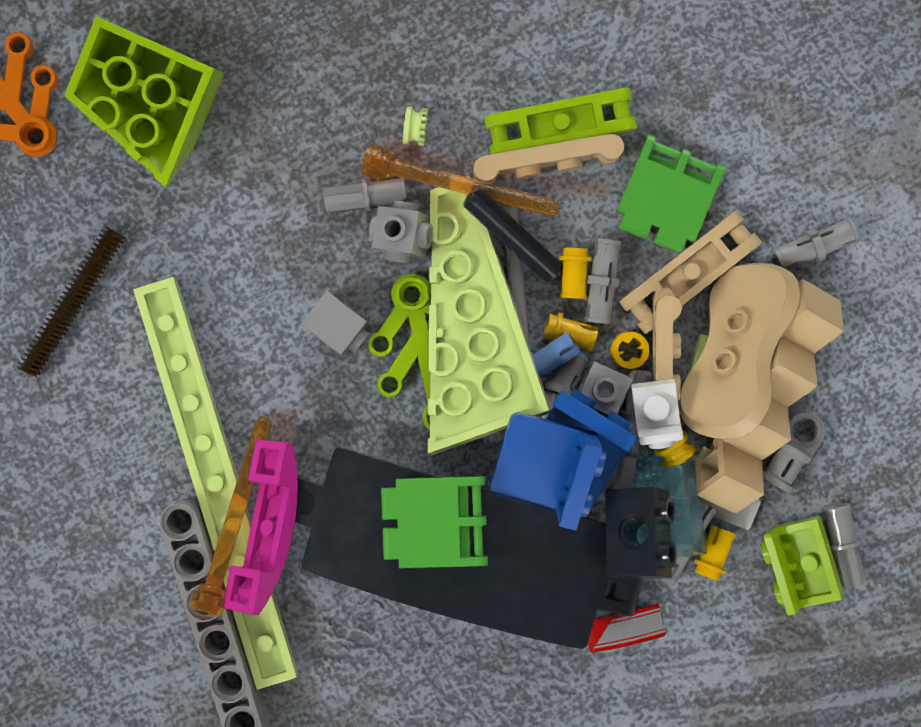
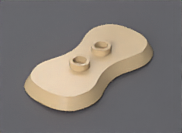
(732, 381)

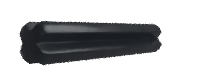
(512, 235)

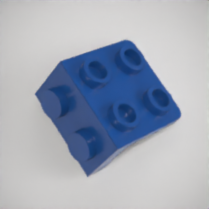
(611, 431)
(549, 466)

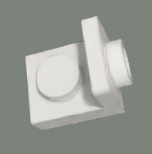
(657, 413)

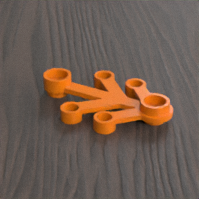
(10, 102)

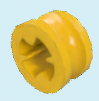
(632, 362)
(677, 453)

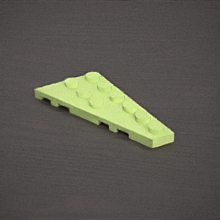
(476, 338)

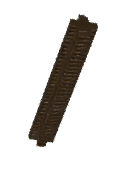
(71, 302)

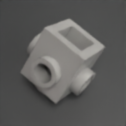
(413, 238)

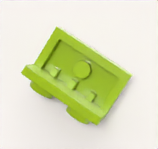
(802, 564)

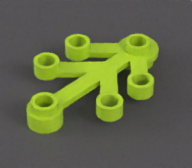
(418, 342)

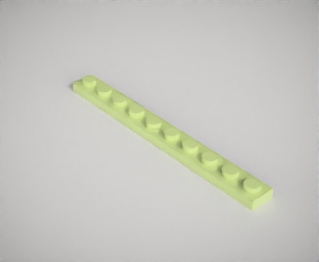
(209, 463)

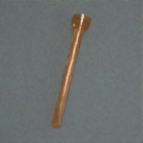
(381, 163)
(210, 595)

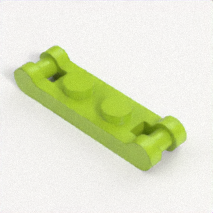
(562, 121)

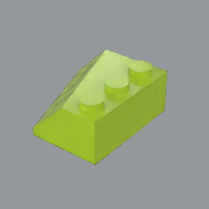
(143, 96)

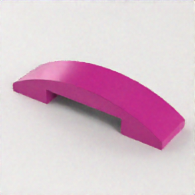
(270, 530)

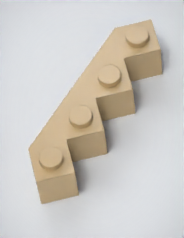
(732, 468)

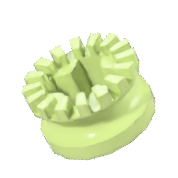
(415, 126)

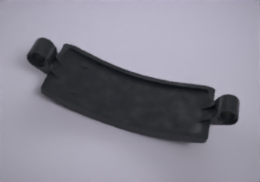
(537, 577)

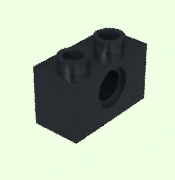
(625, 513)

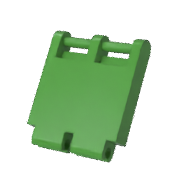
(668, 196)
(434, 522)

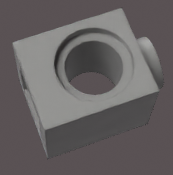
(336, 324)
(604, 387)

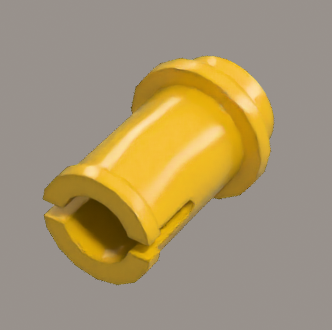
(574, 272)
(581, 333)
(717, 550)

